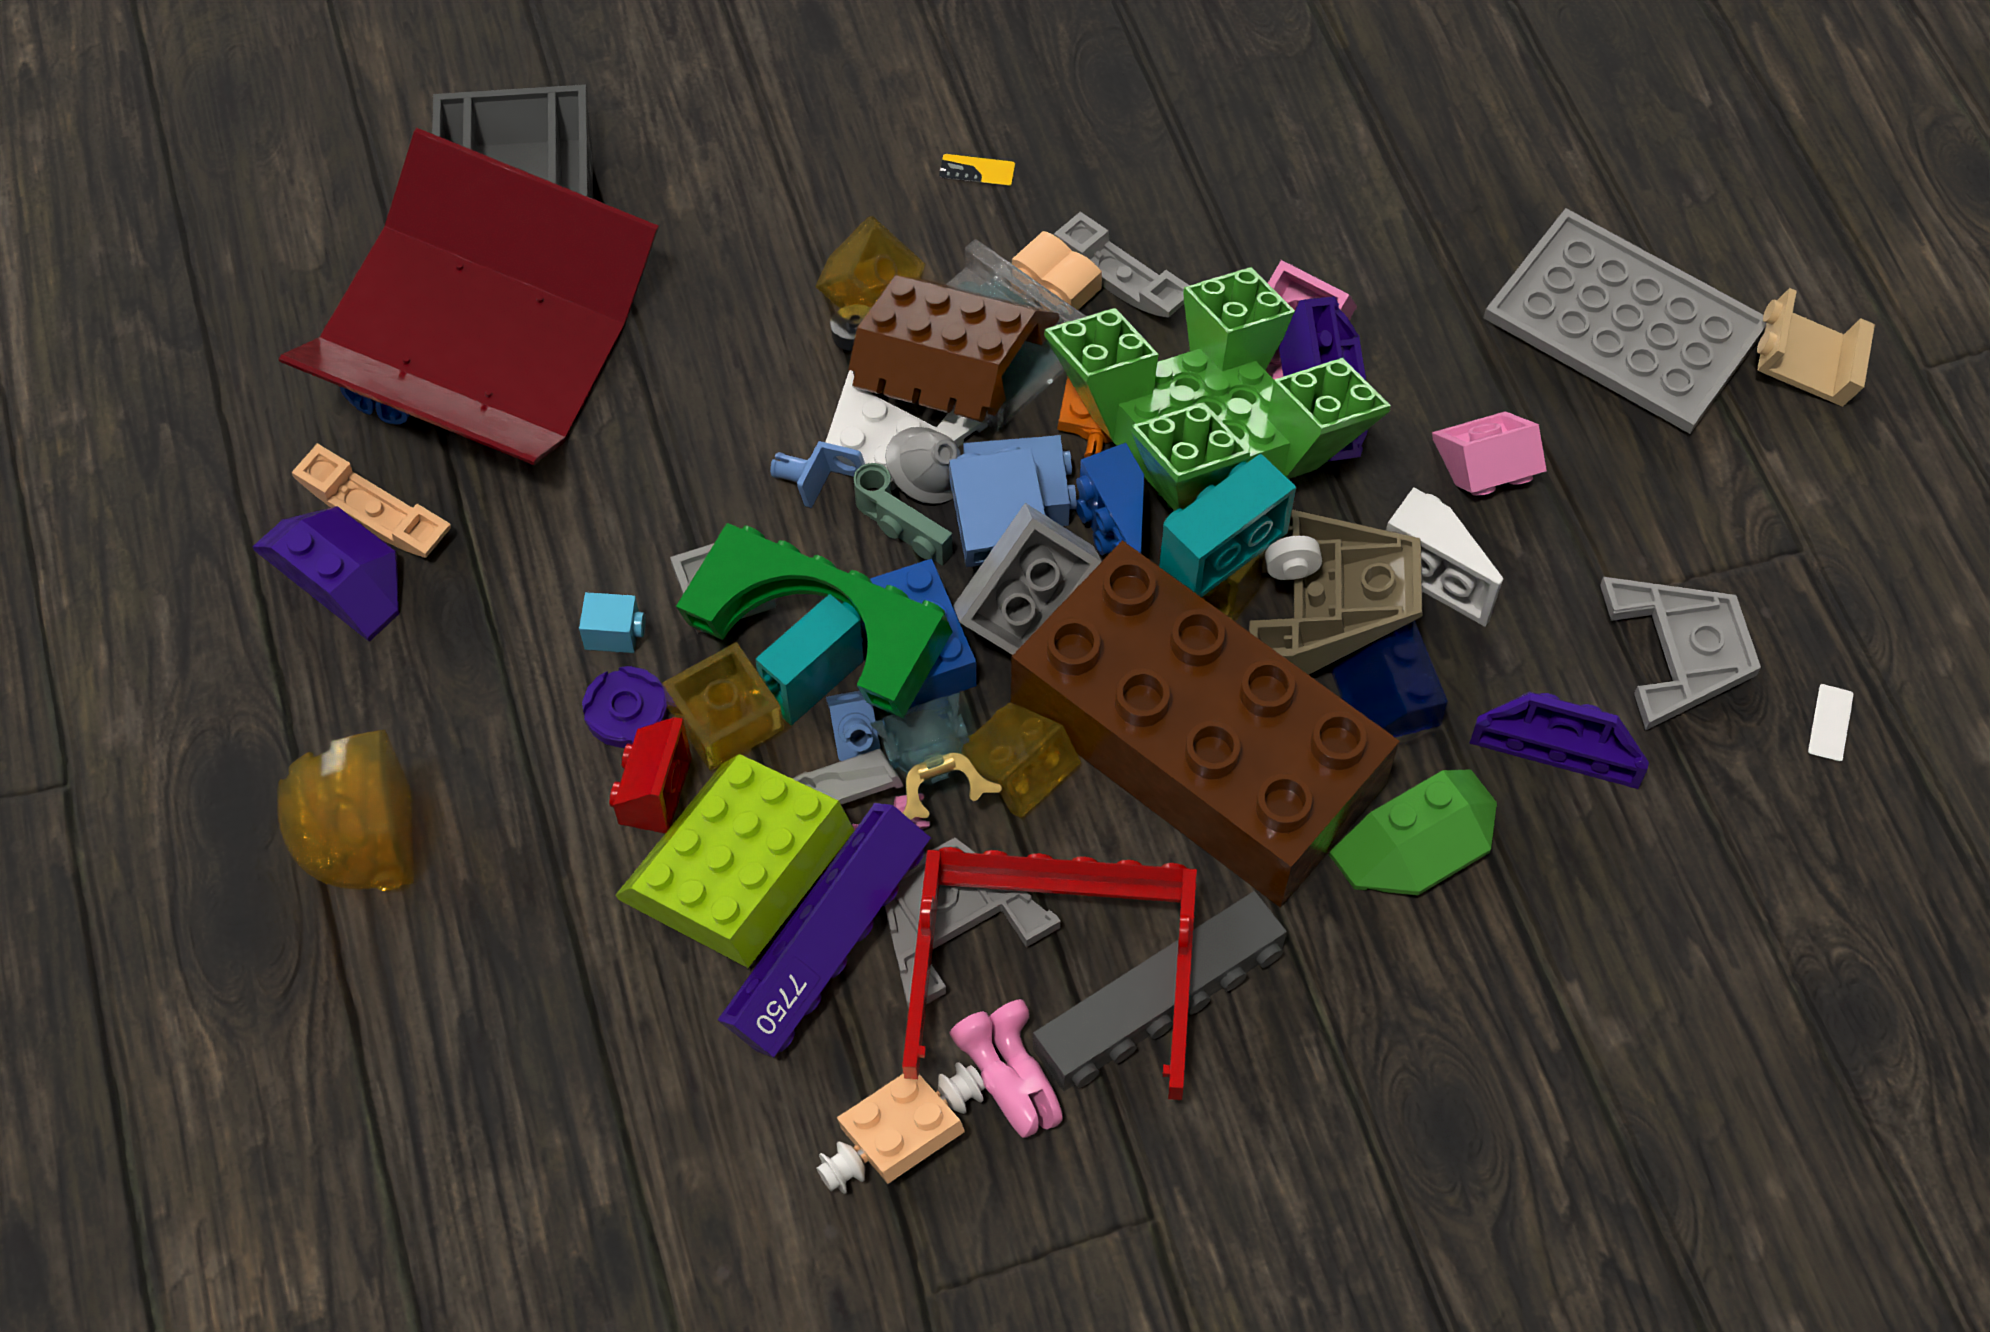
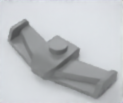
(853, 777)

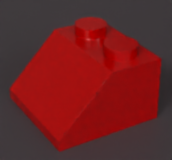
(652, 776)

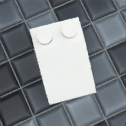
(1451, 560)

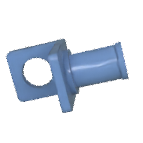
(813, 472)
(851, 725)

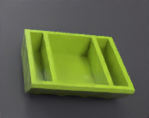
(739, 858)

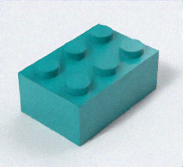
(1227, 525)

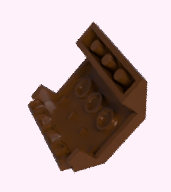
(944, 344)

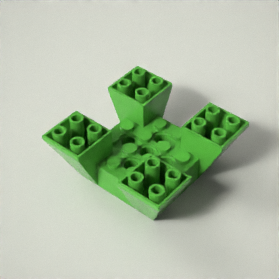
(1217, 403)

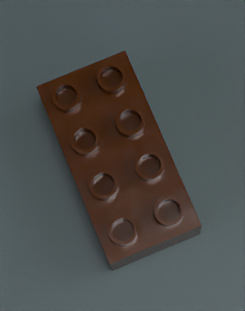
(1203, 722)

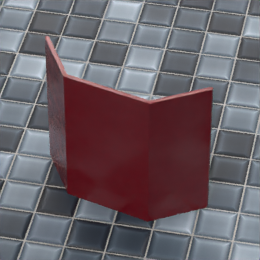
(484, 301)

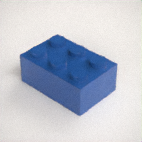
(956, 663)

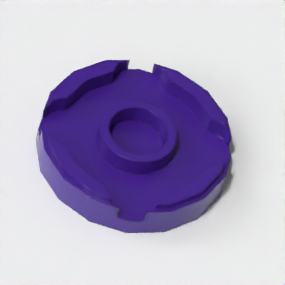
(622, 703)

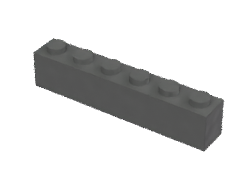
(1143, 999)

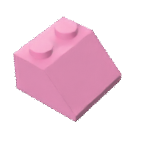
(1491, 452)

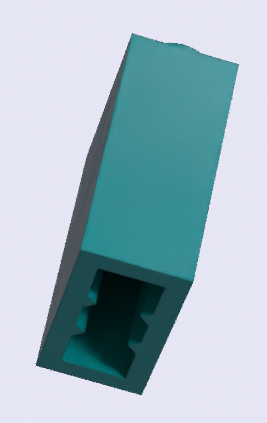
(812, 657)

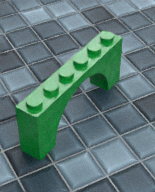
(752, 570)

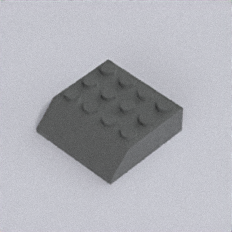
(527, 128)

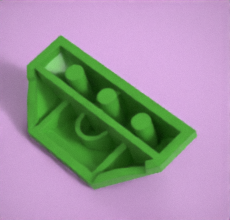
(1420, 835)

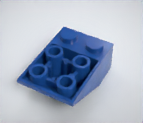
(1112, 498)

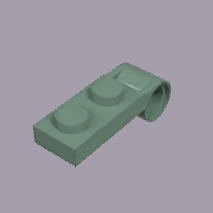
(898, 518)

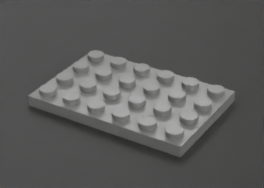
(1627, 320)

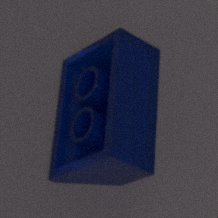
(1393, 682)

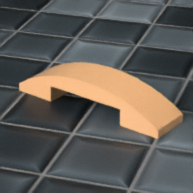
(384, 515)

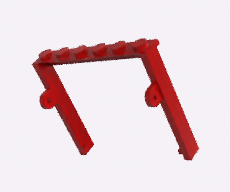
(1048, 875)

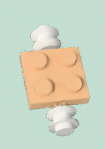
(900, 1126)

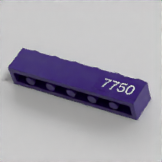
(825, 930)

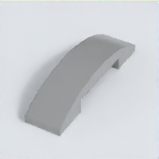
(1120, 271)

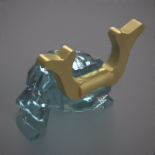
(928, 746)

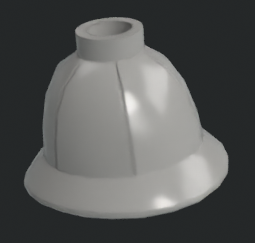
(920, 463)

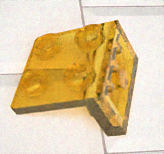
(1022, 755)

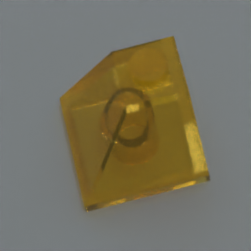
(866, 265)

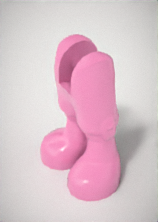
(1021, 1084)

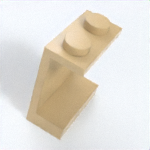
(1812, 354)

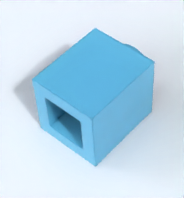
(611, 622)

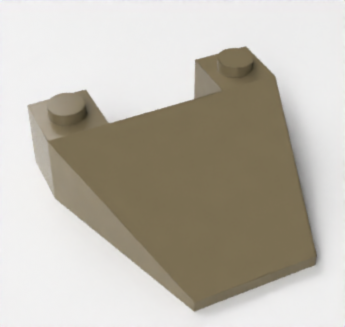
(1356, 596)

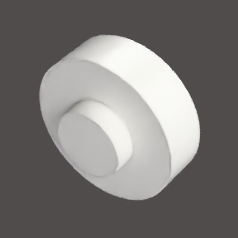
(1293, 557)

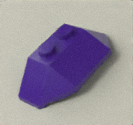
(1321, 335)
(337, 566)
(1564, 737)

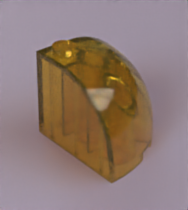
(349, 814)

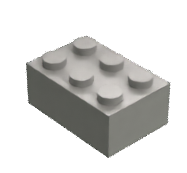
(1024, 579)

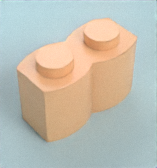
(1060, 269)

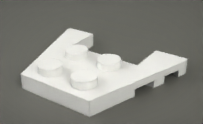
(870, 423)

